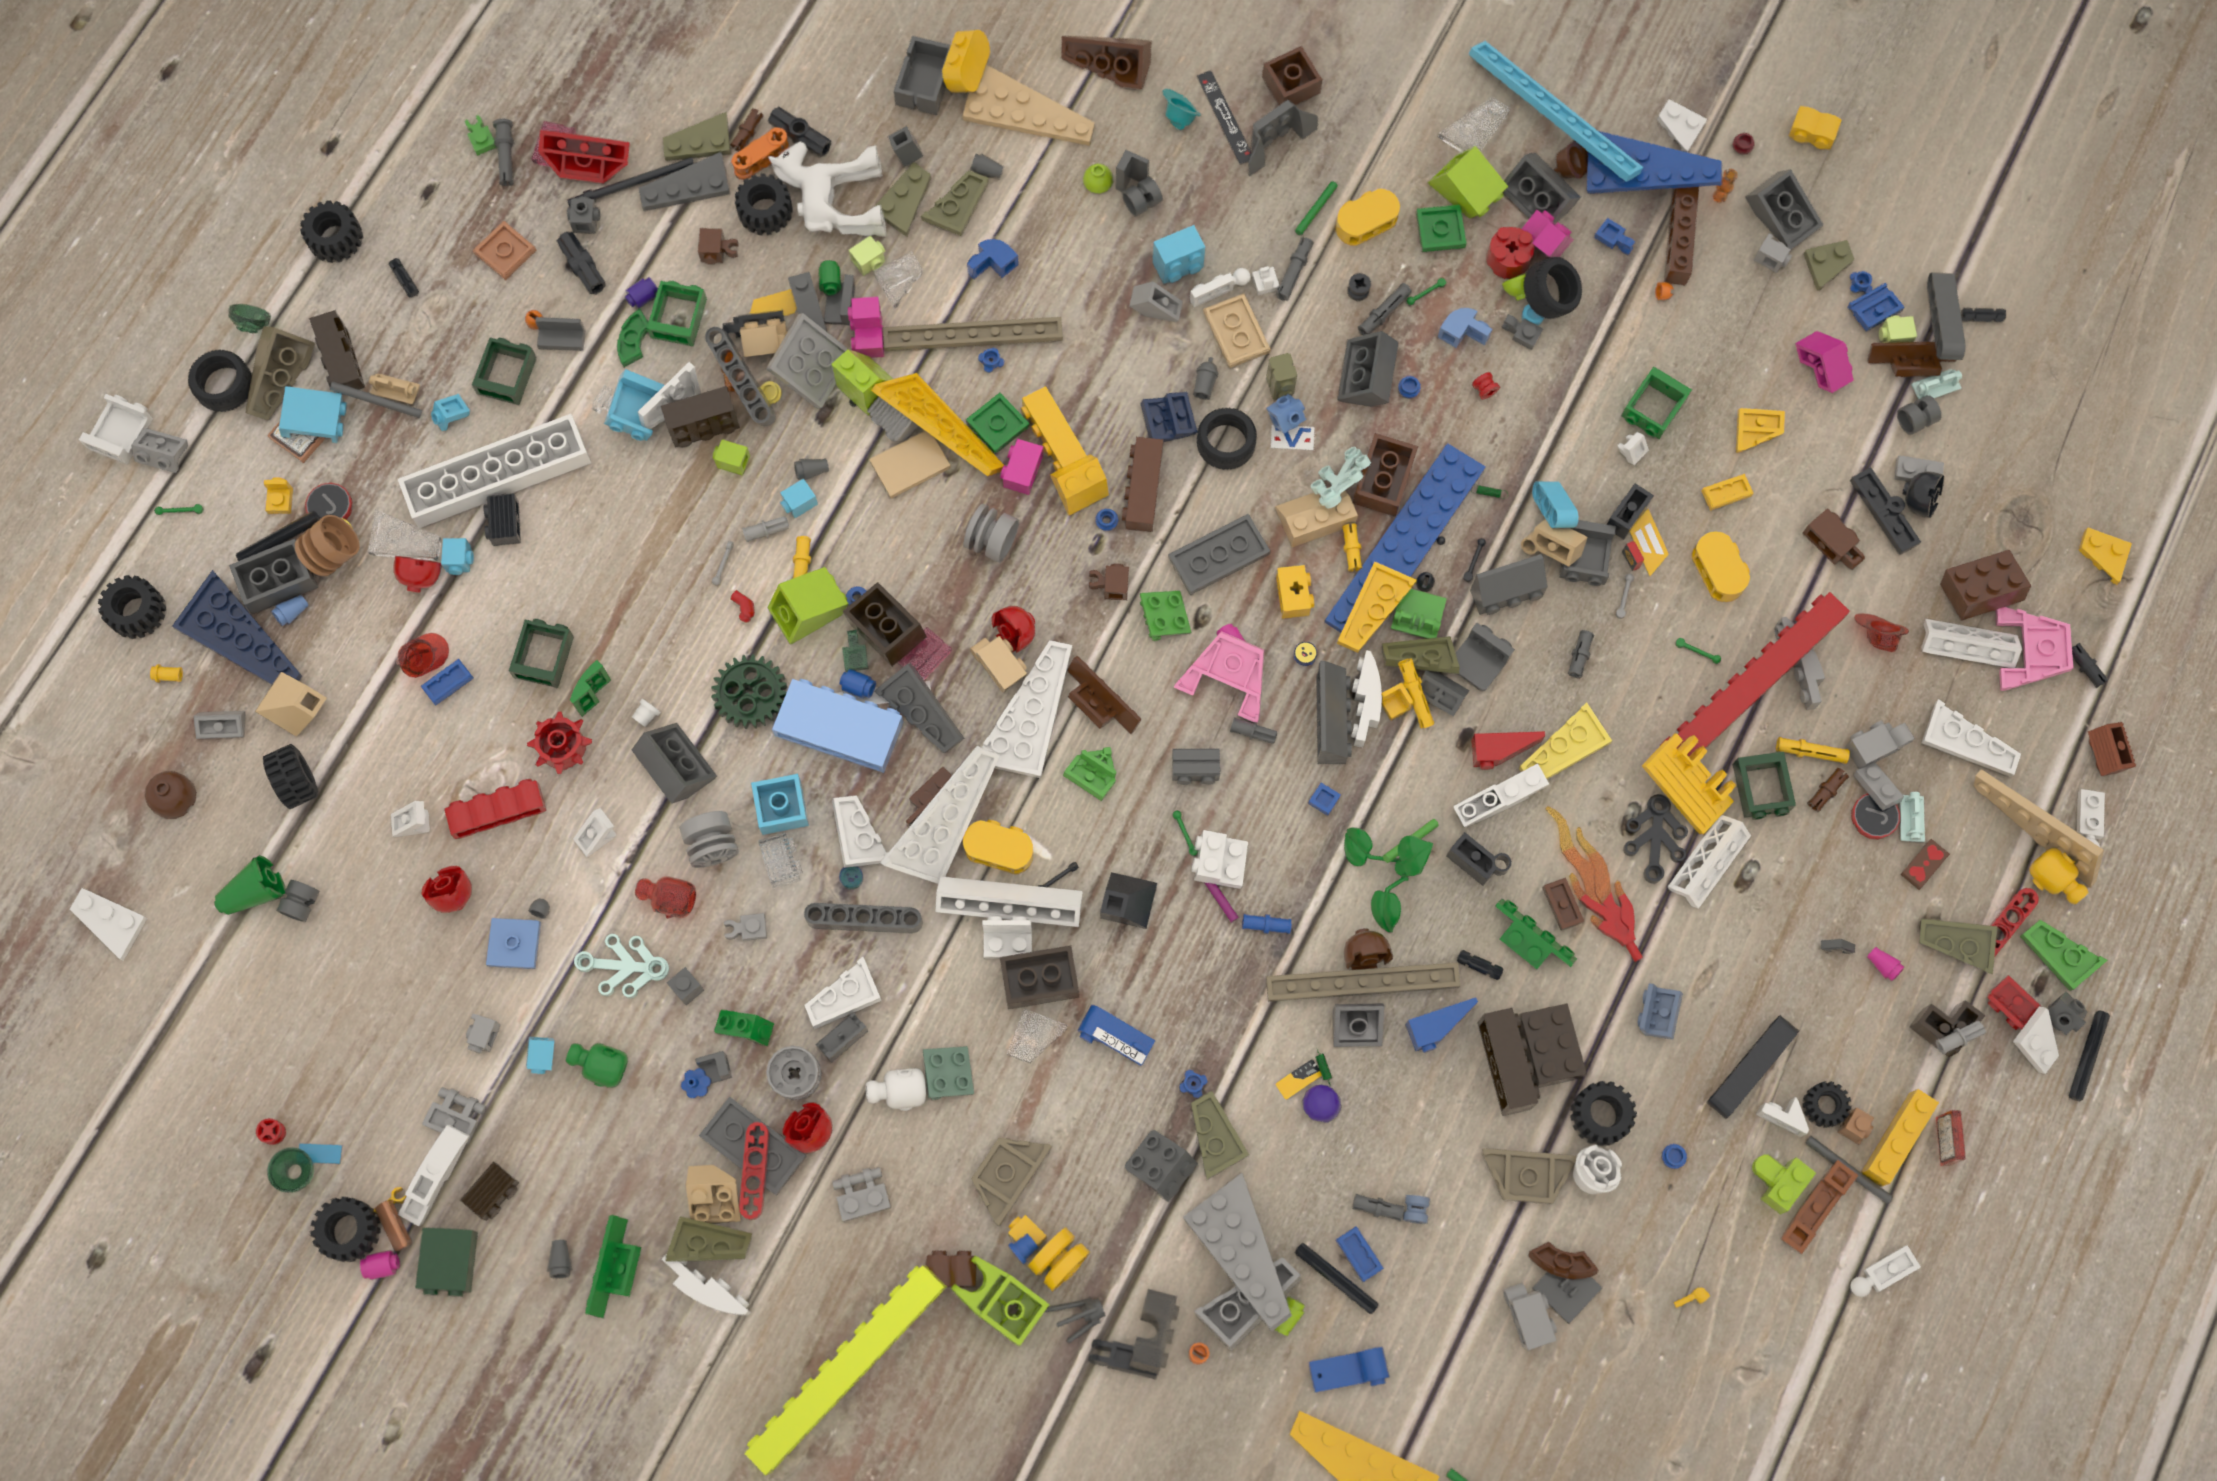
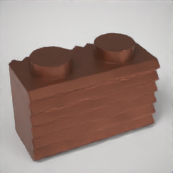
(2111, 749)

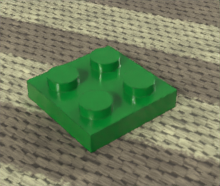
(1441, 228)
(997, 423)

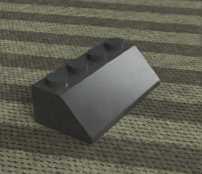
(1332, 714)

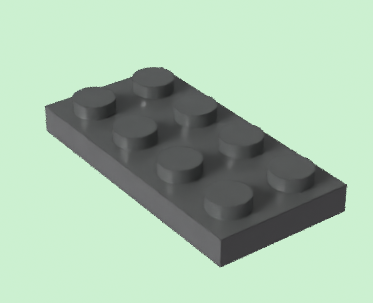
(1219, 554)
(727, 1135)

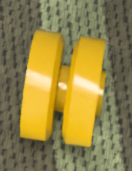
(1062, 1262)

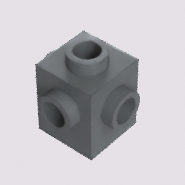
(583, 215)
(2067, 1013)

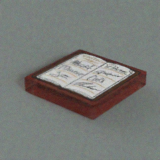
(1950, 1138)

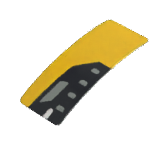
(1298, 1079)

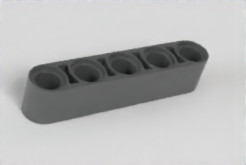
(1946, 316)
(731, 370)
(852, 913)

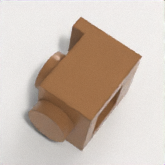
(1856, 1126)

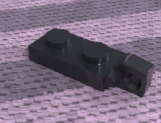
(761, 318)

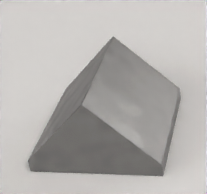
(1358, 1024)

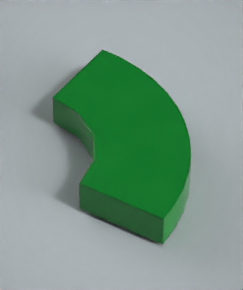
(630, 338)

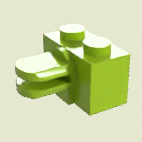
(1784, 1182)

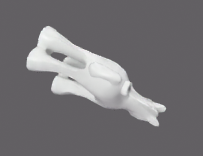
(818, 190)

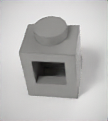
(1773, 254)
(481, 1034)

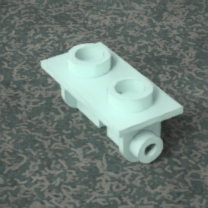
(1938, 385)
(1912, 818)

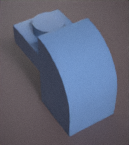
(1462, 323)

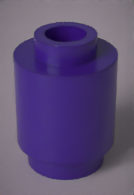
(641, 292)

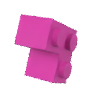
(1548, 236)
(866, 320)
(1828, 359)

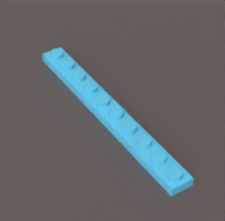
(1556, 111)

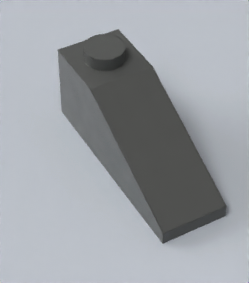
(806, 298)

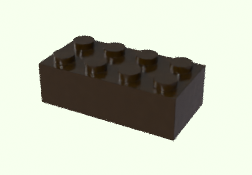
(1508, 1061)

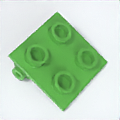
(1164, 614)
(1419, 614)

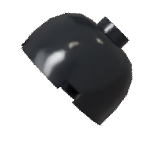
(1924, 492)

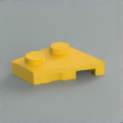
(1757, 427)
(2105, 552)

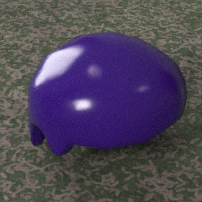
(1322, 1103)

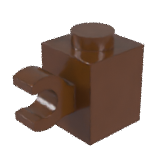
(713, 245)
(1114, 581)

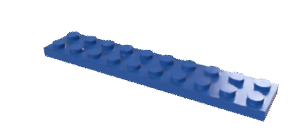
(1416, 524)

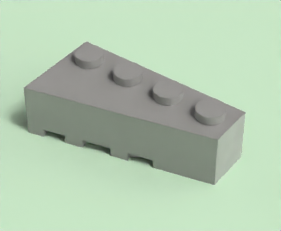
(1232, 1315)

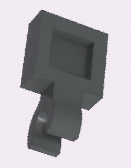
(1525, 332)

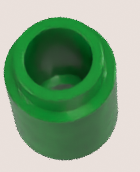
(829, 277)

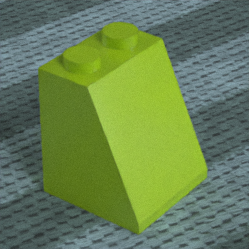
(1469, 182)
(856, 377)
(806, 604)

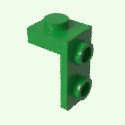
(744, 1026)

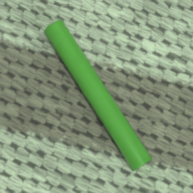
(1420, 833)

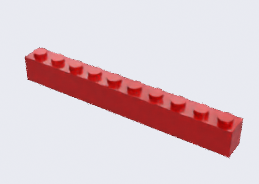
(1763, 672)

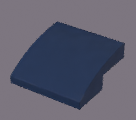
(1169, 417)

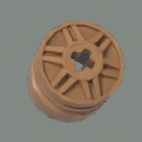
(327, 545)

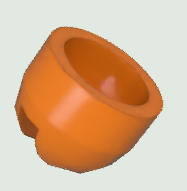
(1663, 291)
(531, 323)
(1200, 1349)

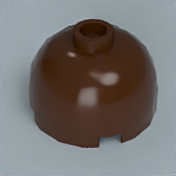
(170, 794)
(1366, 950)

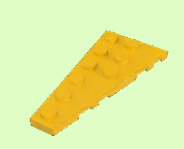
(926, 409)
(1352, 1457)

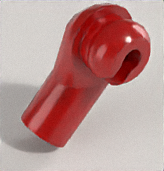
(746, 606)

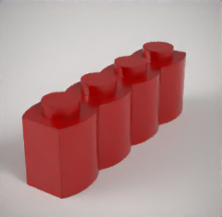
(496, 809)

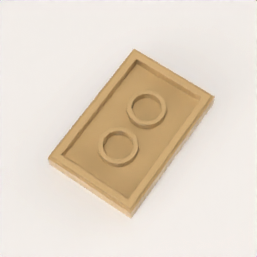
(1236, 330)
(909, 464)

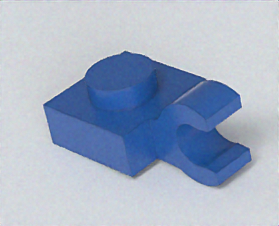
(1613, 234)

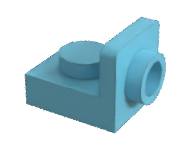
(449, 410)

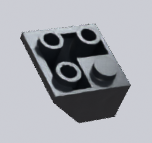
(1128, 900)

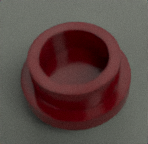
(1743, 143)

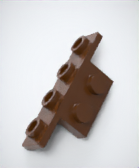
(1908, 358)
(1098, 699)

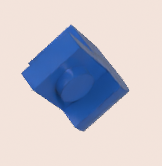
(994, 254)

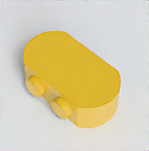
(966, 61)
(1367, 216)
(1721, 566)
(998, 846)

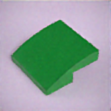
(589, 684)

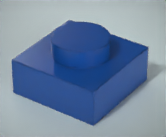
(1324, 799)

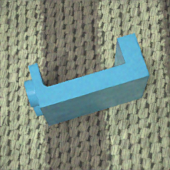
(629, 397)
(312, 413)

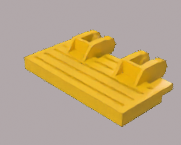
(1684, 782)

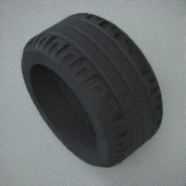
(1567, 281)
(211, 362)
(1228, 417)

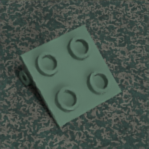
(948, 1072)

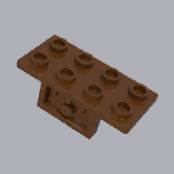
(927, 792)

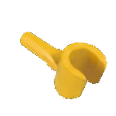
(393, 1194)
(1699, 1294)

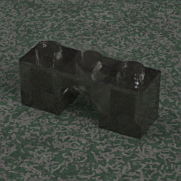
(1149, 1353)

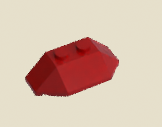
(583, 155)

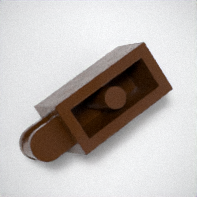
(1834, 539)

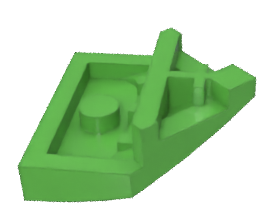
(1093, 772)

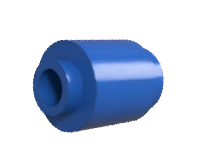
(857, 684)

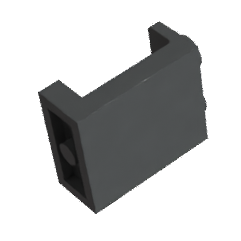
(1594, 562)

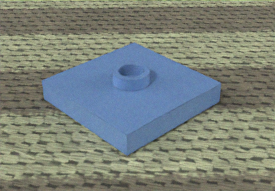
(513, 943)

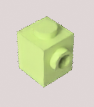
(867, 255)
(1898, 330)

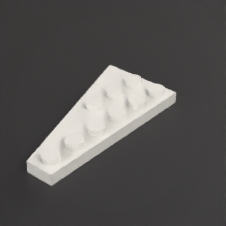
(1028, 720)
(936, 834)

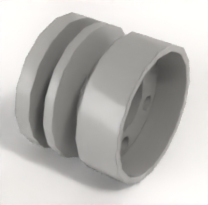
(995, 535)
(709, 839)
(779, 1073)

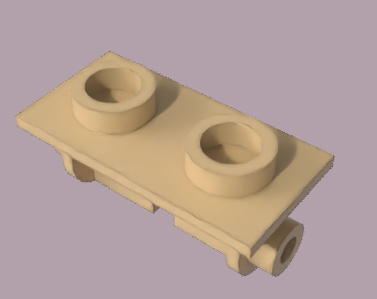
(394, 388)

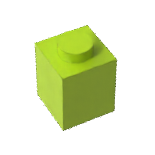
(731, 457)

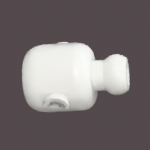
(900, 1088)

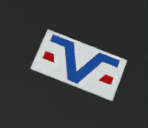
(1296, 438)

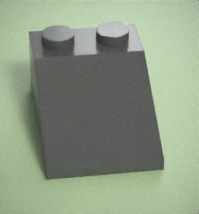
(1784, 208)

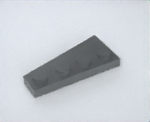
(693, 183)

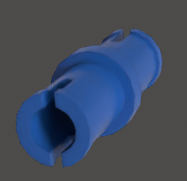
(1266, 923)

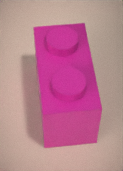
(1022, 466)

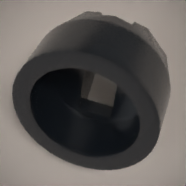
(1431, 581)

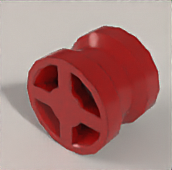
(1485, 385)
(265, 1131)

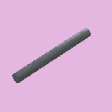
(374, 399)
(1861, 1179)

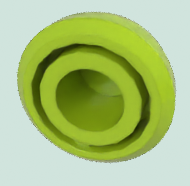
(1098, 178)
(1515, 287)

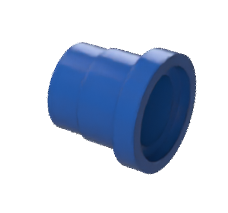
(1023, 1248)

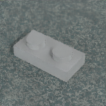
(1908, 467)
(1878, 786)

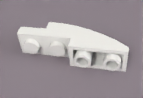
(1369, 692)
(1501, 796)
(432, 1174)
(712, 1294)

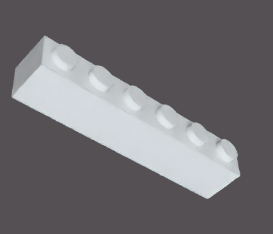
(1008, 901)

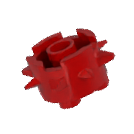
(568, 733)

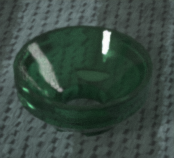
(248, 317)
(279, 1167)

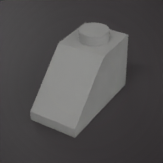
(1155, 302)

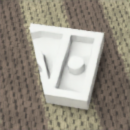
(1681, 124)
(2038, 1041)

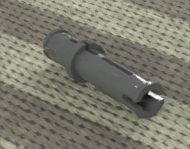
(1292, 274)
(1378, 315)

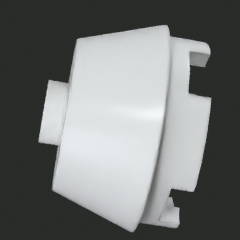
(1597, 1170)

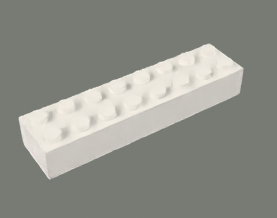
(494, 470)

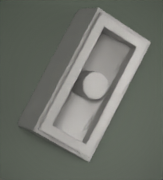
(219, 724)

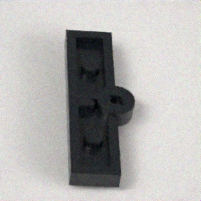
(1886, 510)

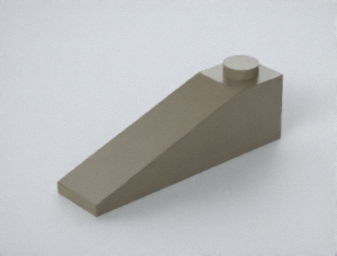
(277, 364)

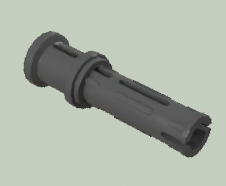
(504, 143)

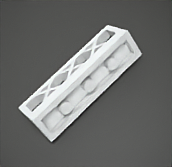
(1971, 644)
(1715, 860)

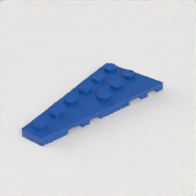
(1661, 168)

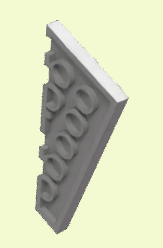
(1235, 1239)

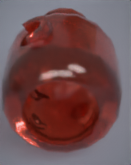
(668, 895)

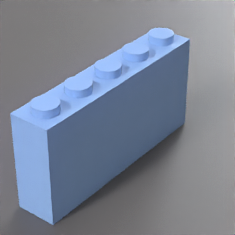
(838, 725)

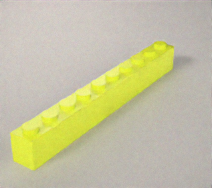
(845, 1369)

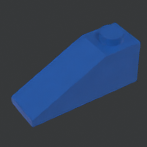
(1433, 1027)

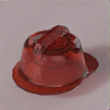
(1881, 632)
(422, 654)

